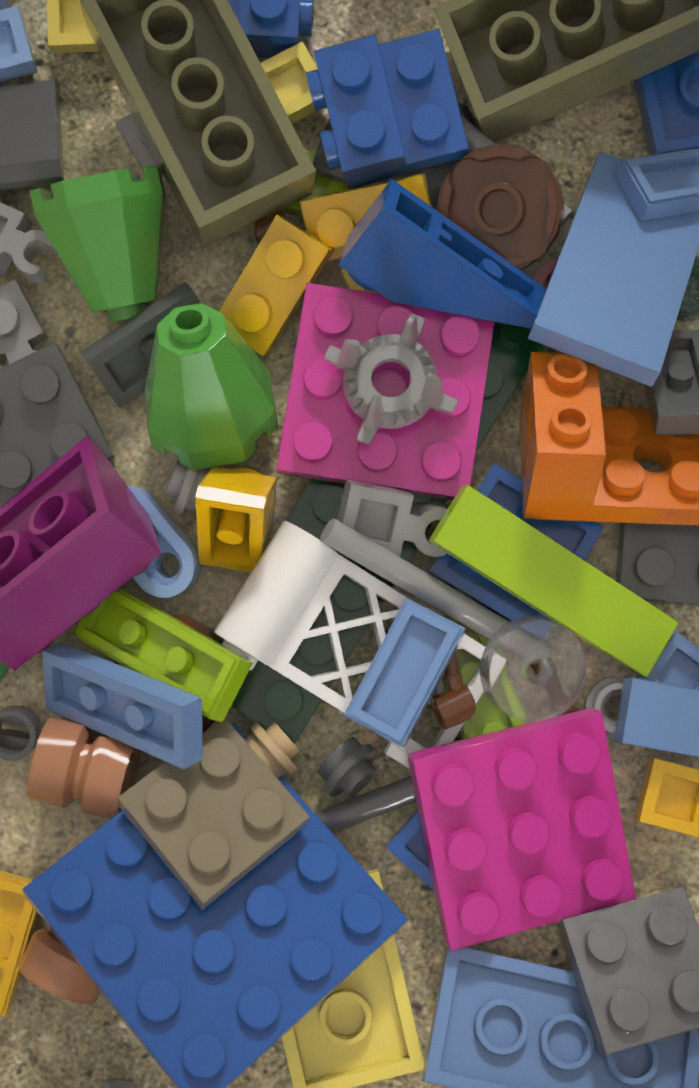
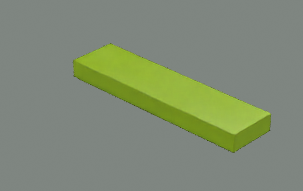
(553, 581)

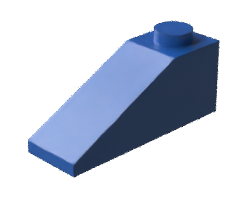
(434, 264)

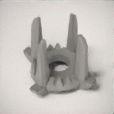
(382, 411)

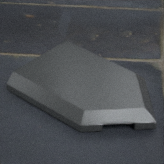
(30, 134)

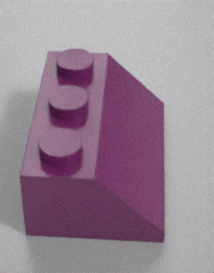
(67, 549)

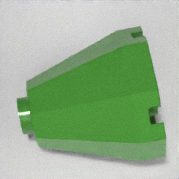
(107, 236)
(206, 390)

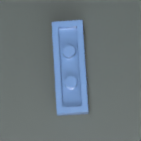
(124, 704)

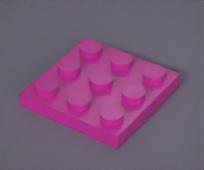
(322, 429)
(522, 827)

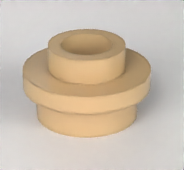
(273, 748)

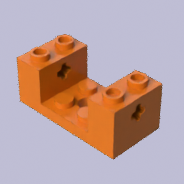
(584, 455)

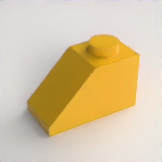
(234, 517)

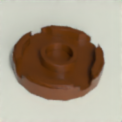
(505, 202)

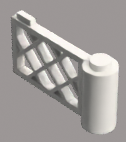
(285, 599)

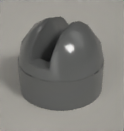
(15, 743)

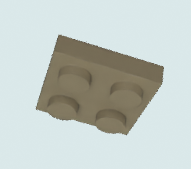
(214, 815)

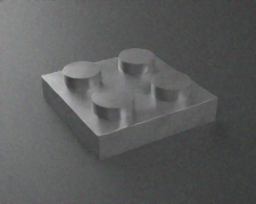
(636, 969)

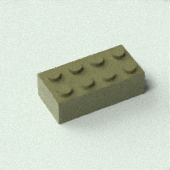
(551, 55)
(203, 109)

